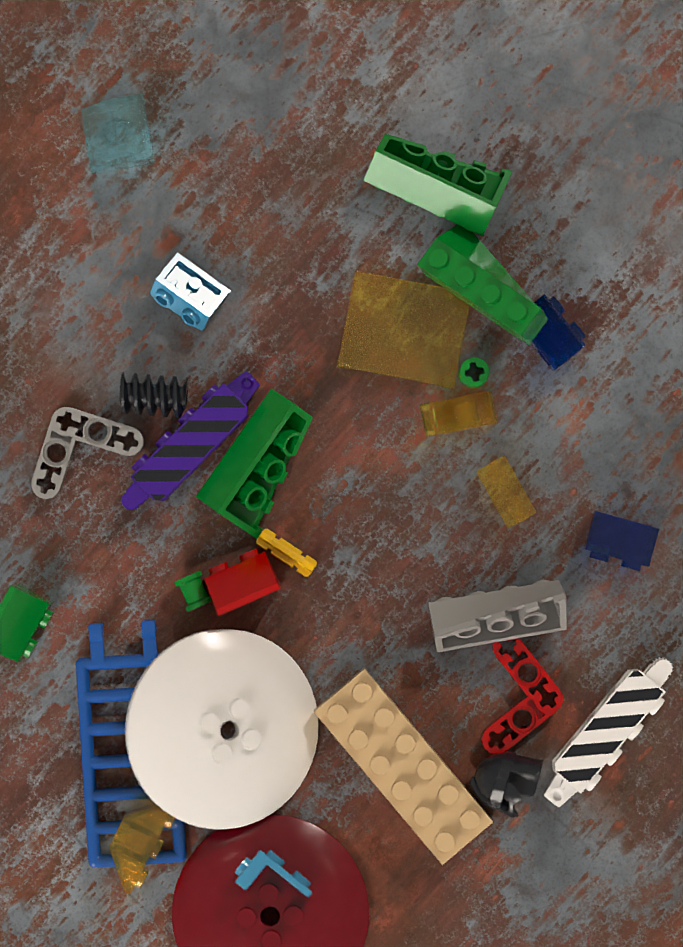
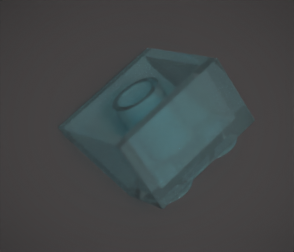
(118, 134)

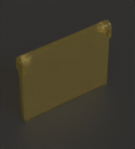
(403, 330)

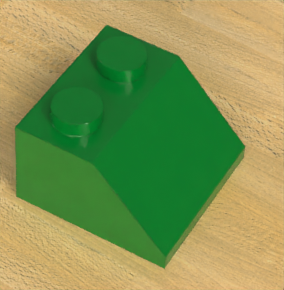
(20, 619)

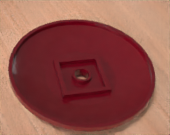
(218, 912)

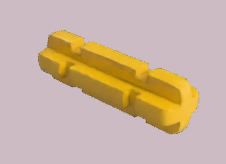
(286, 552)

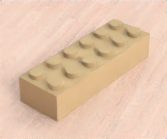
(403, 765)

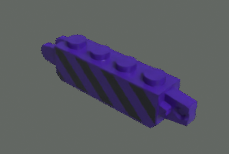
(191, 443)

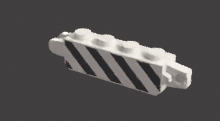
(606, 730)

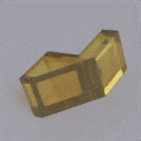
(458, 414)

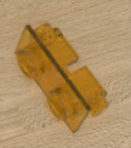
(506, 492)

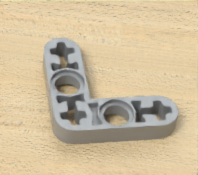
(69, 439)

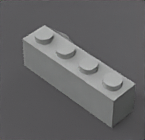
(498, 615)

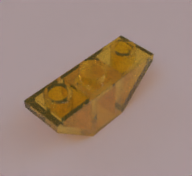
(136, 842)

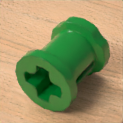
(479, 364)
(193, 591)

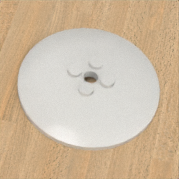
(178, 722)

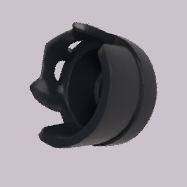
(505, 777)

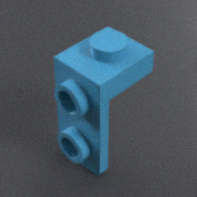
(250, 870)

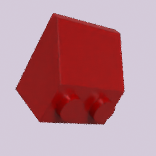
(241, 582)

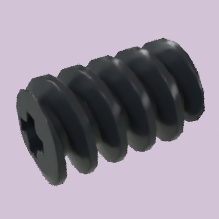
(153, 395)

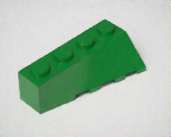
(438, 182)
(475, 276)
(256, 463)

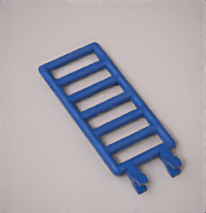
(90, 762)

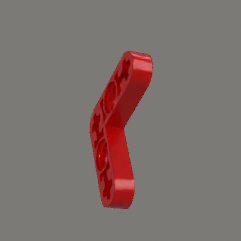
(529, 702)

